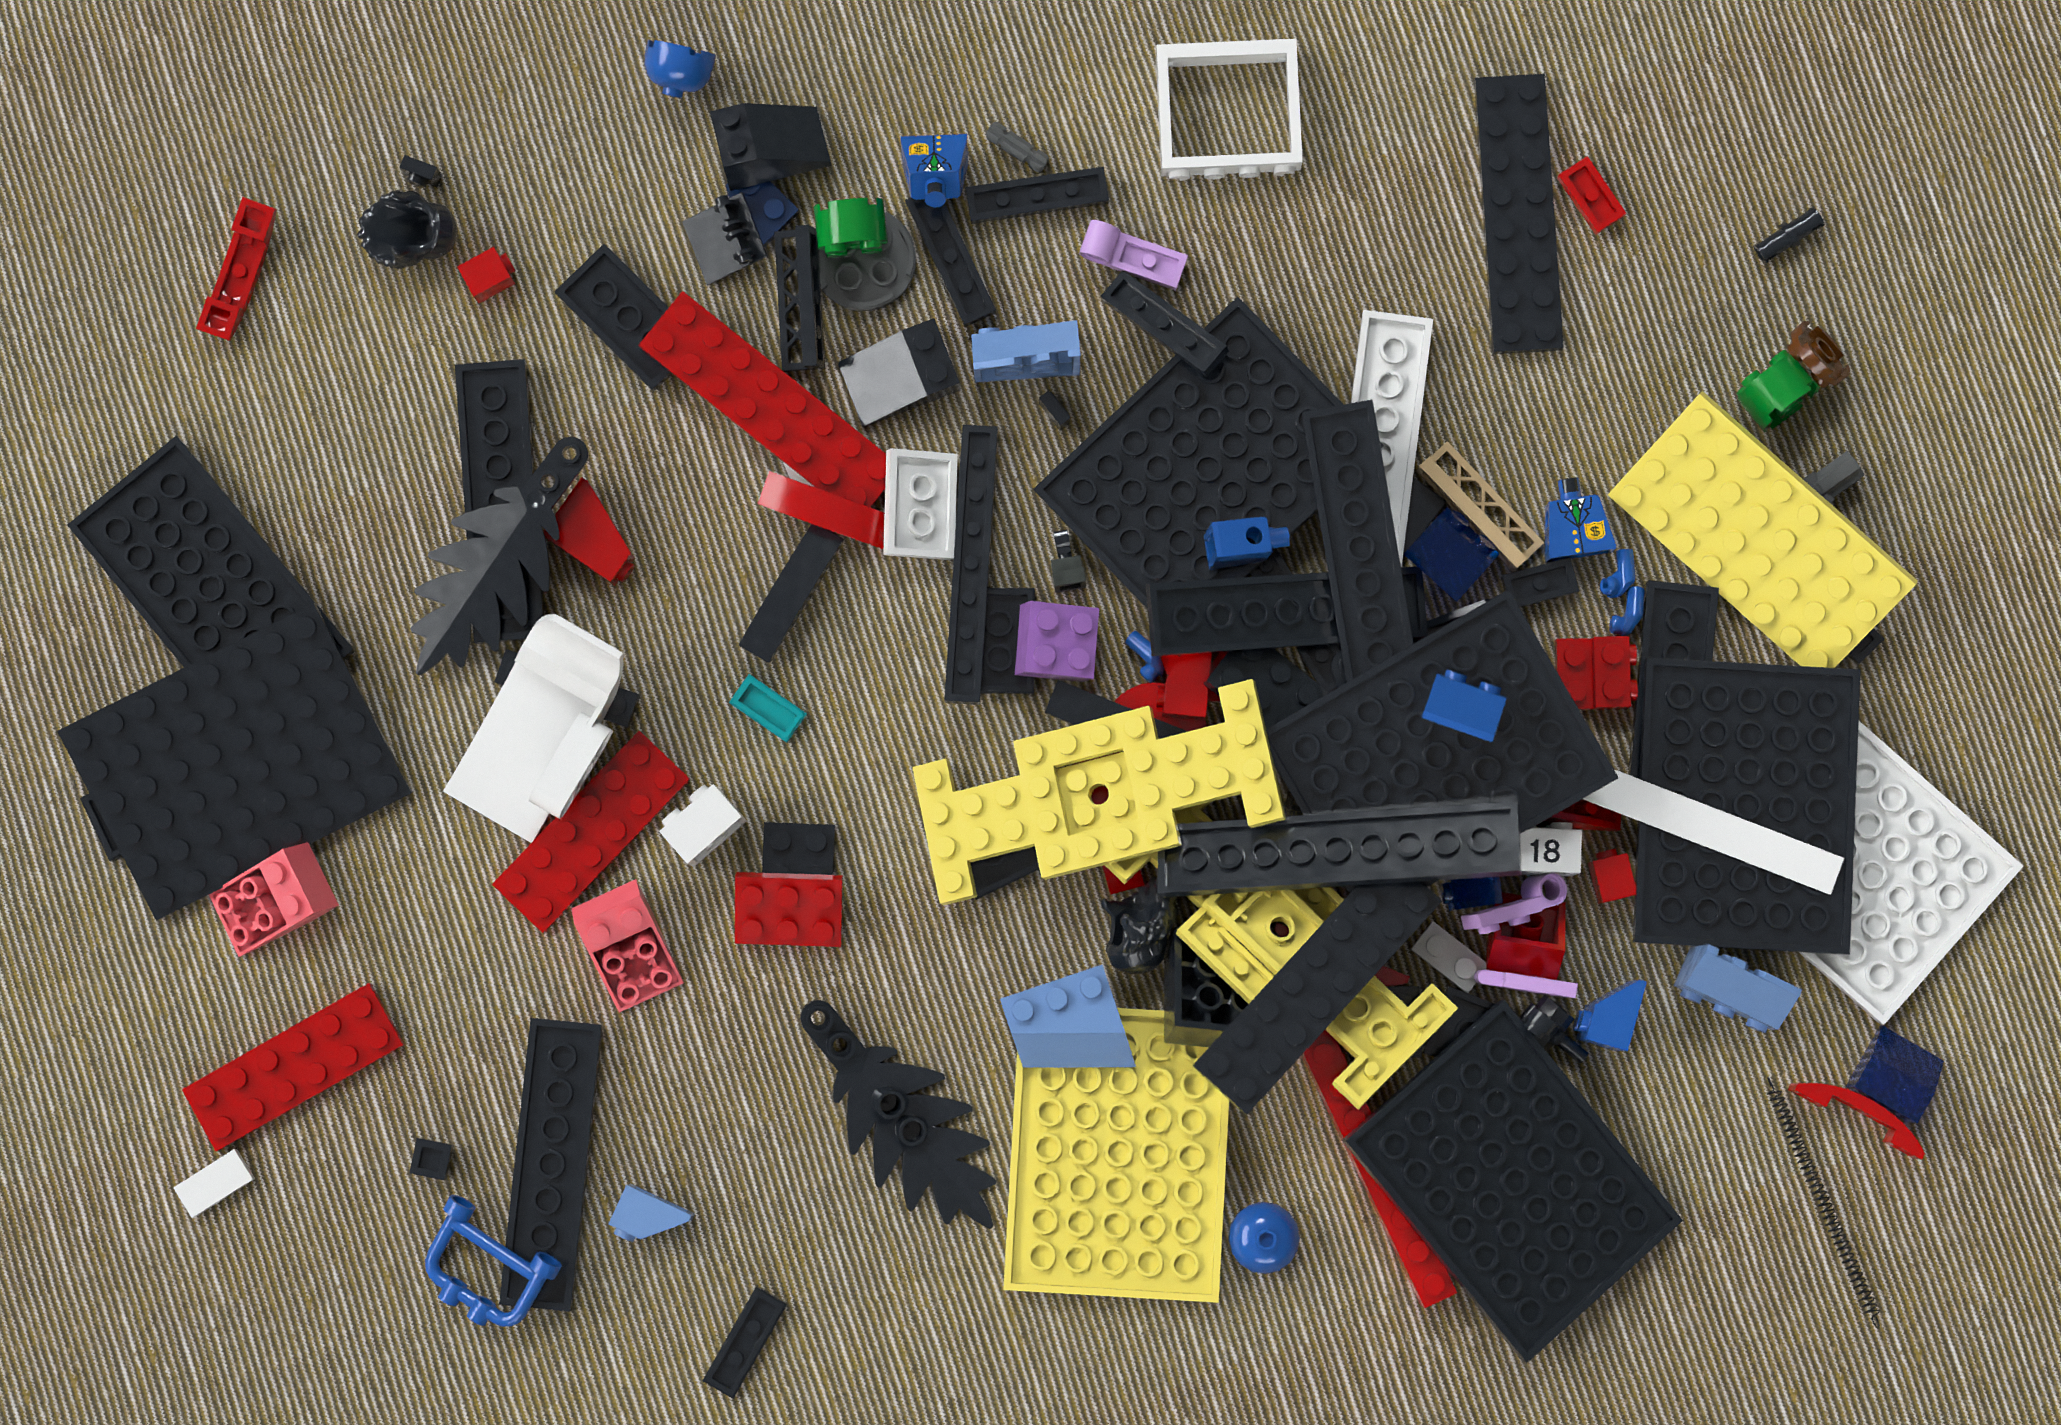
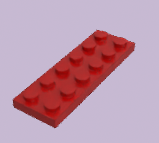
(591, 832)
(293, 1067)

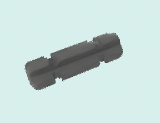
(1017, 147)

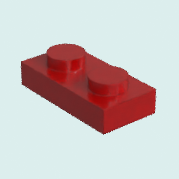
(1591, 195)

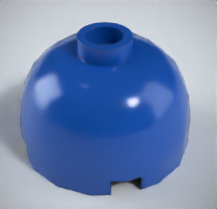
(677, 67)
(1263, 1237)

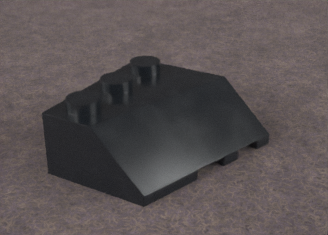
(1195, 997)

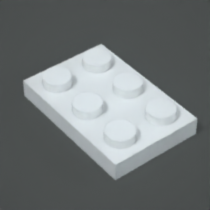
(920, 504)

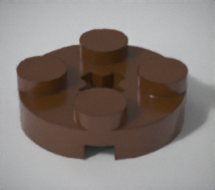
(1819, 354)

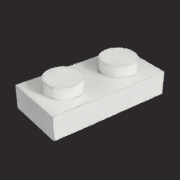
(1448, 956)

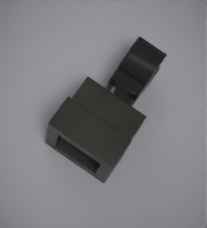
(1066, 570)

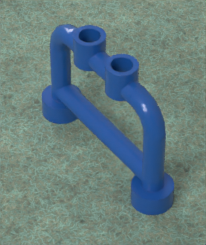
(454, 1290)

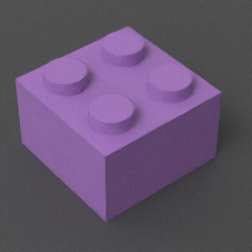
(1056, 641)

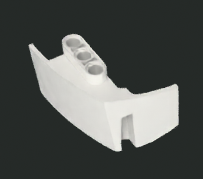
(541, 729)

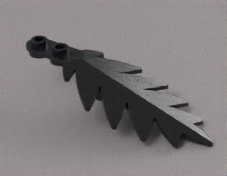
(492, 562)
(902, 1120)

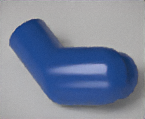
(1623, 578)
(1632, 615)
(1141, 646)

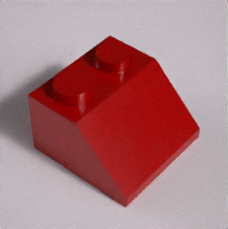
(1529, 947)

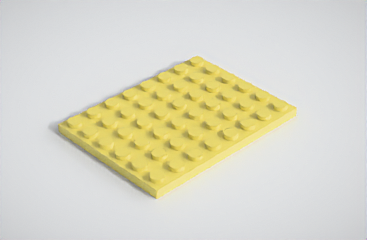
(1119, 1175)

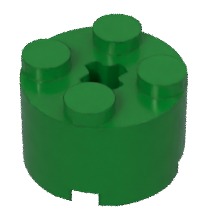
(850, 226)
(1777, 391)

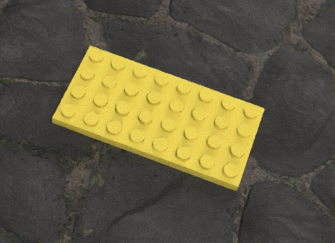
(1761, 536)

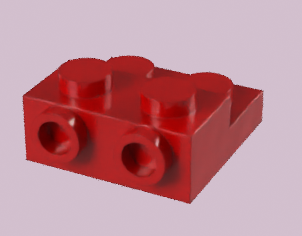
(1597, 671)

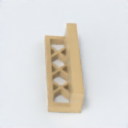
(1478, 521)

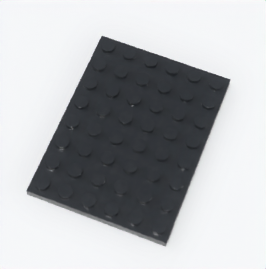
(1194, 456)
(1769, 751)
(1376, 752)
(234, 760)
(1512, 1180)

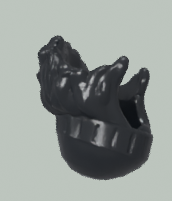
(406, 230)
(1140, 929)

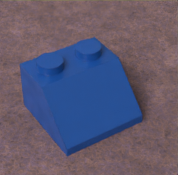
(1465, 706)
(1612, 1017)

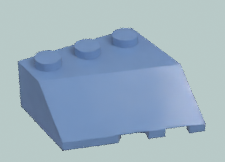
(1026, 352)
(1735, 990)
(1068, 1023)

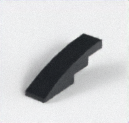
(791, 592)

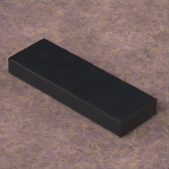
(745, 1342)

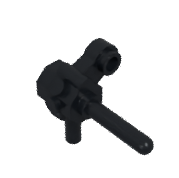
(1548, 1023)

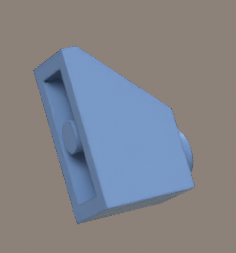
(645, 1214)

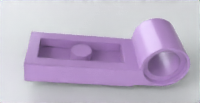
(1135, 256)
(1519, 910)

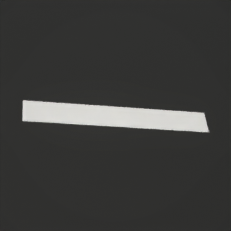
(1720, 831)

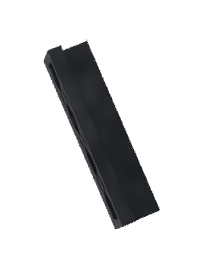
(808, 299)

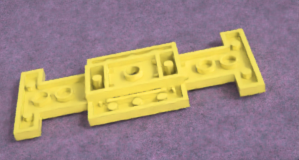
(1055, 805)
(1371, 1027)

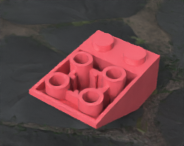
(273, 898)
(626, 945)

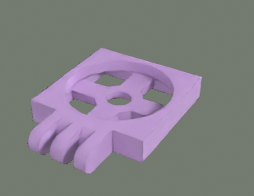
(1526, 983)

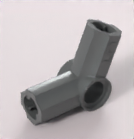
(1835, 476)

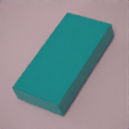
(768, 708)

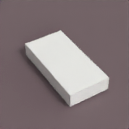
(214, 1183)

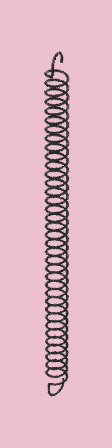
(1822, 1204)

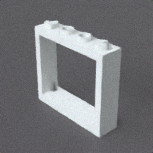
(1224, 54)

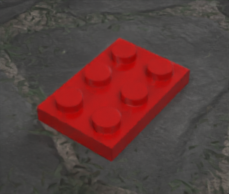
(788, 909)

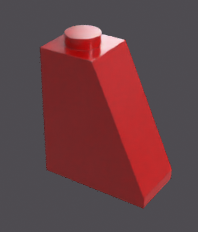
(591, 535)

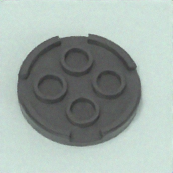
(872, 279)

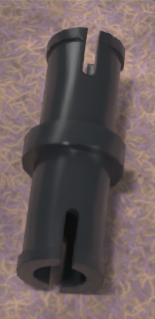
(1789, 235)

